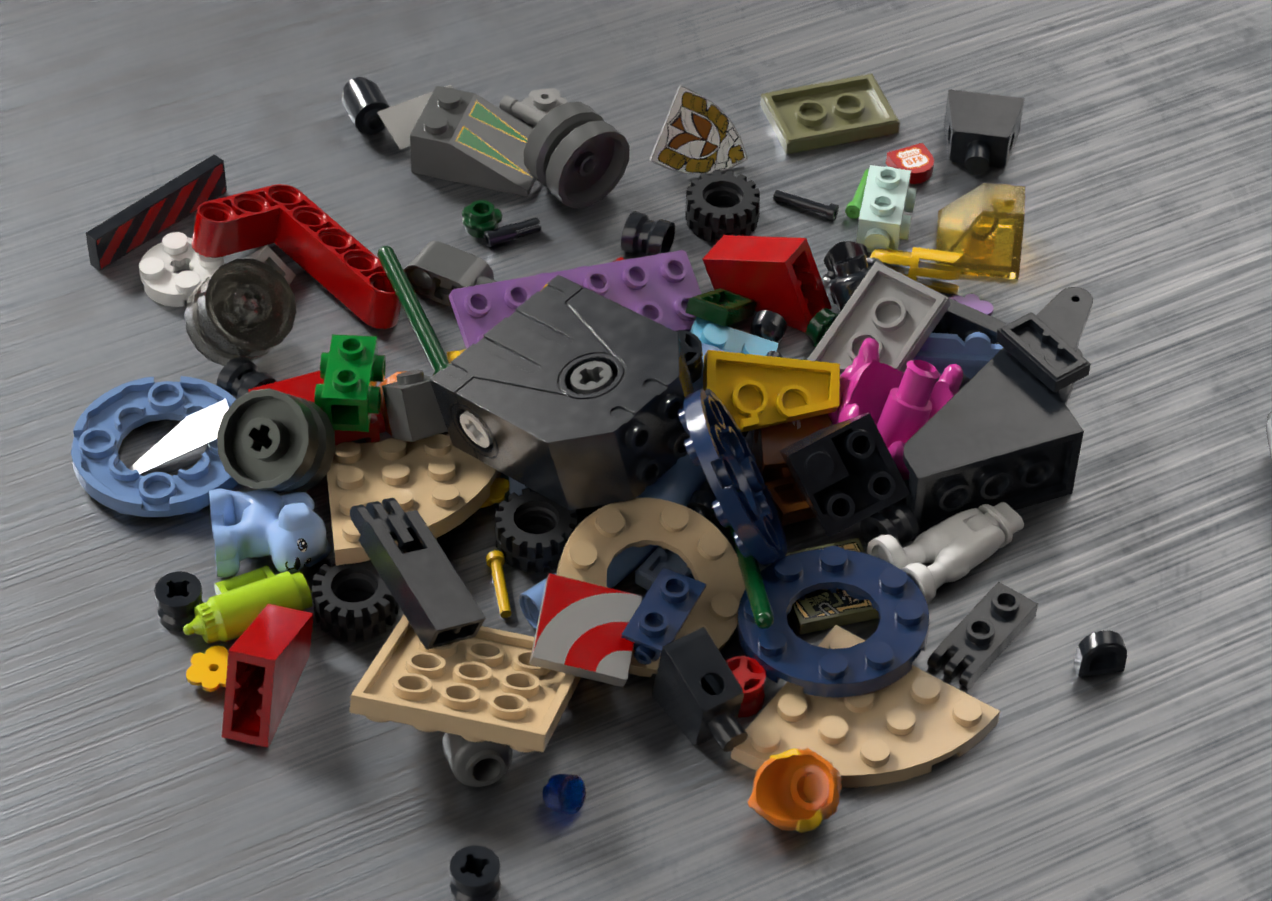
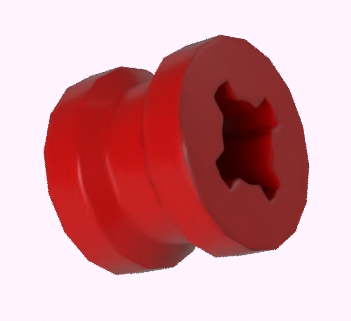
(752, 679)

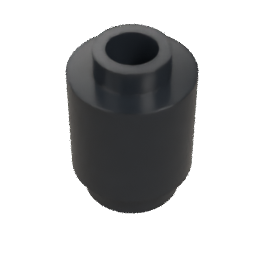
(362, 102)

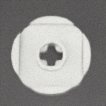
(164, 259)

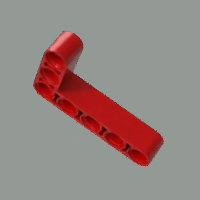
(309, 237)

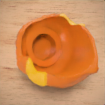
(796, 790)

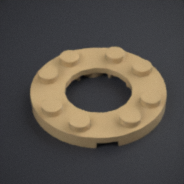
(673, 528)

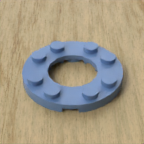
(120, 411)

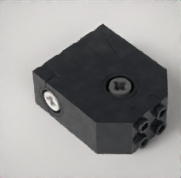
(570, 397)

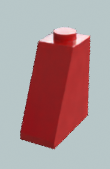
(772, 272)
(264, 673)

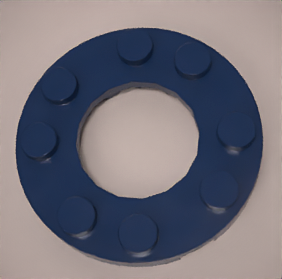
(730, 464)
(839, 671)

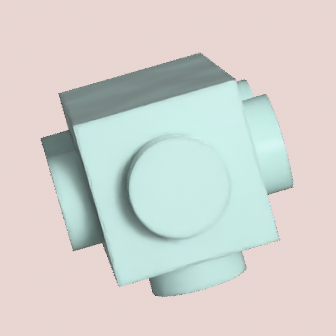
(884, 207)

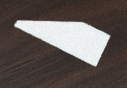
(403, 118)
(186, 436)

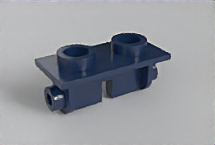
(662, 614)

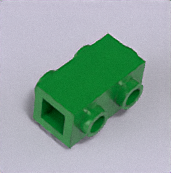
(350, 382)

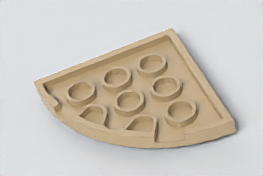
(419, 474)
(871, 735)

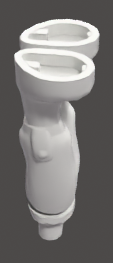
(950, 546)

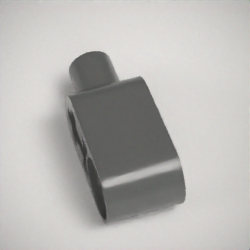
(444, 268)

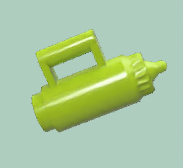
(243, 599)

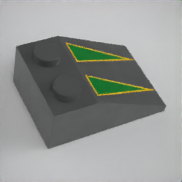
(470, 143)

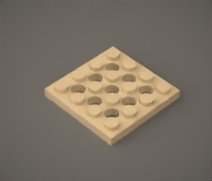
(466, 688)

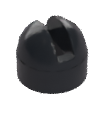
(769, 326)

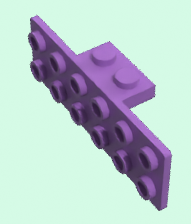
(648, 285)

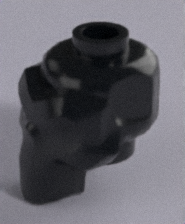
(846, 267)

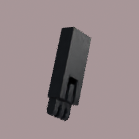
(421, 578)

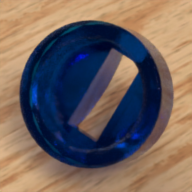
(566, 786)

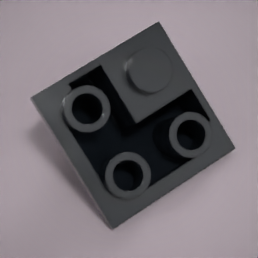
(845, 473)

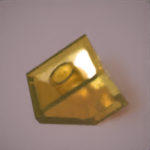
(986, 229)

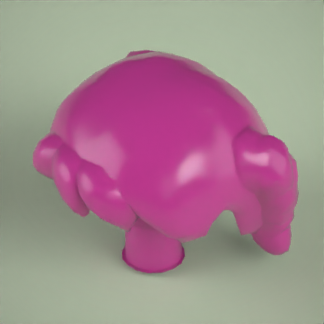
(894, 398)

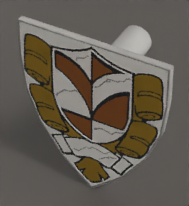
(697, 137)

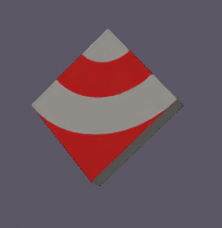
(583, 629)

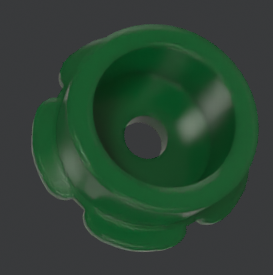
(480, 217)
(820, 324)

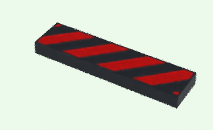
(156, 212)

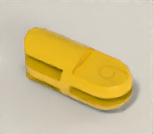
(924, 269)

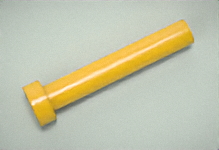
(495, 560)

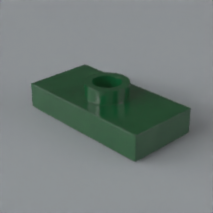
(721, 307)

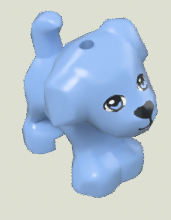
(266, 525)

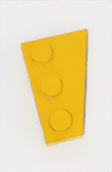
(771, 389)

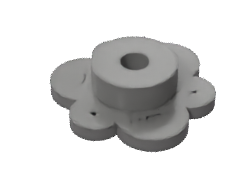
(544, 99)

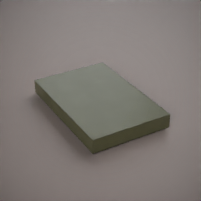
(829, 113)

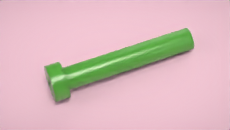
(853, 208)

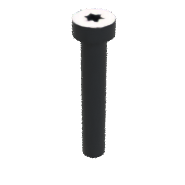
(830, 211)

